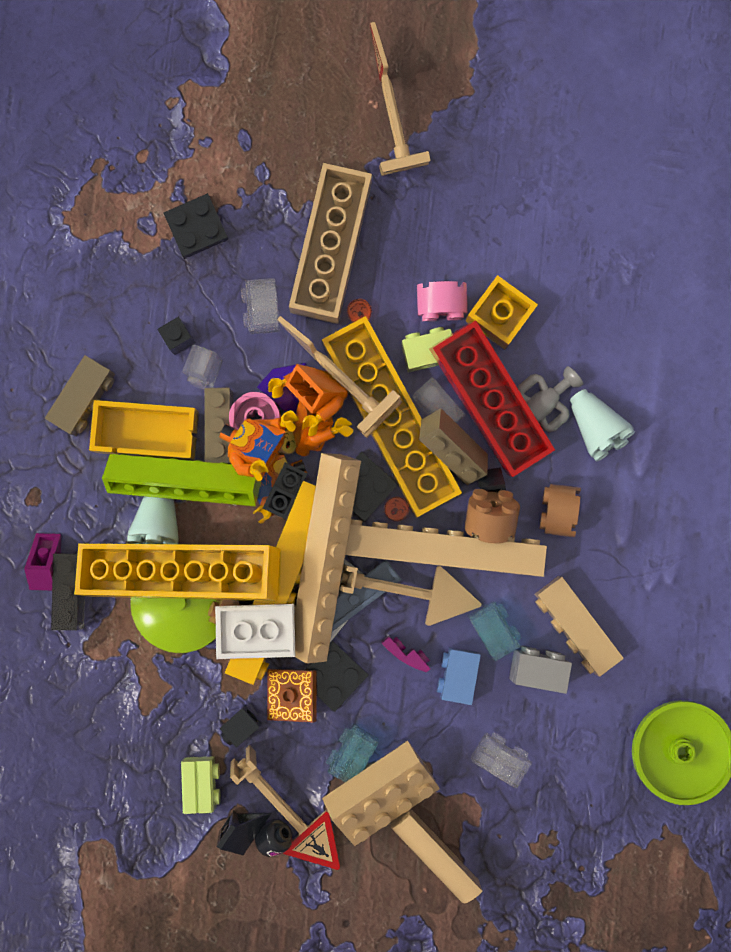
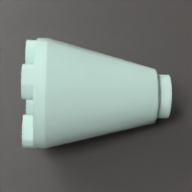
(599, 425)
(154, 522)

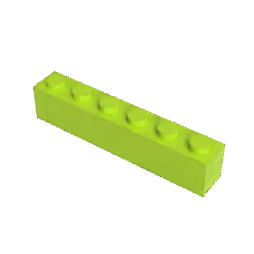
(179, 480)

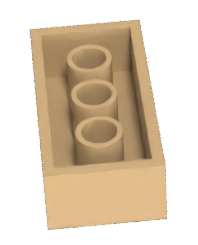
(380, 793)

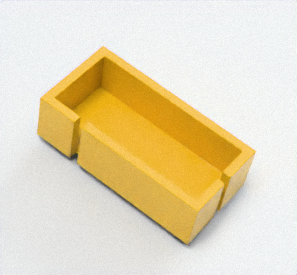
(144, 430)

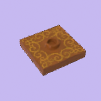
(291, 695)

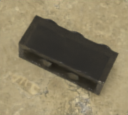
(66, 607)

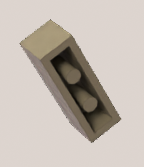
(78, 396)
(217, 409)
(453, 446)

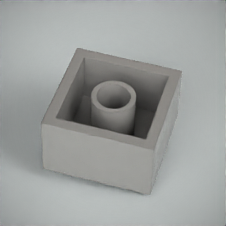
(539, 670)

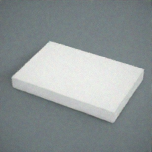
(255, 631)

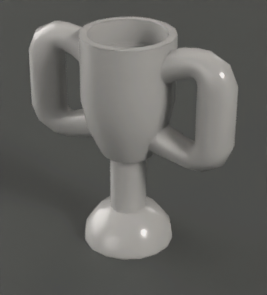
(548, 398)

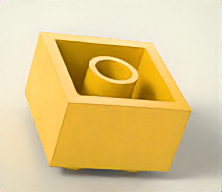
(501, 312)

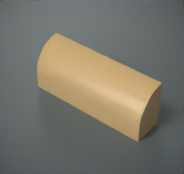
(437, 856)

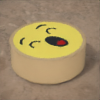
(289, 443)

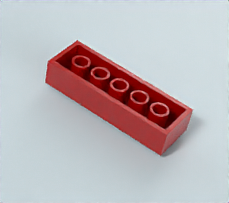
(492, 399)

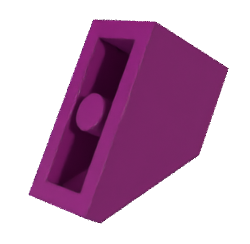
(40, 561)

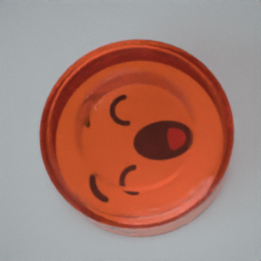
(358, 309)
(396, 508)

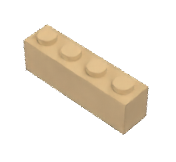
(579, 627)

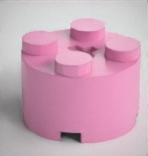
(442, 299)
(250, 404)

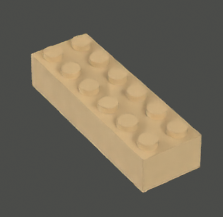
(330, 243)

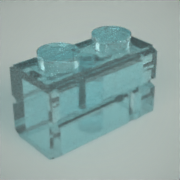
(495, 631)
(352, 754)

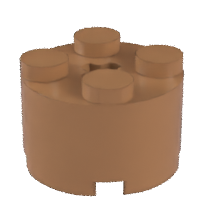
(561, 510)
(492, 516)

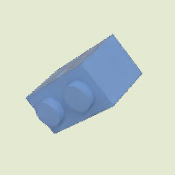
(459, 675)

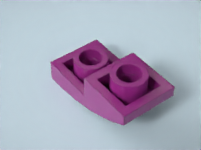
(412, 658)

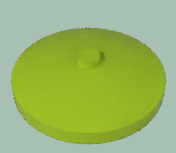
(174, 623)
(683, 752)

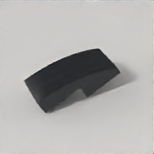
(285, 491)

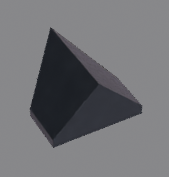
(240, 831)

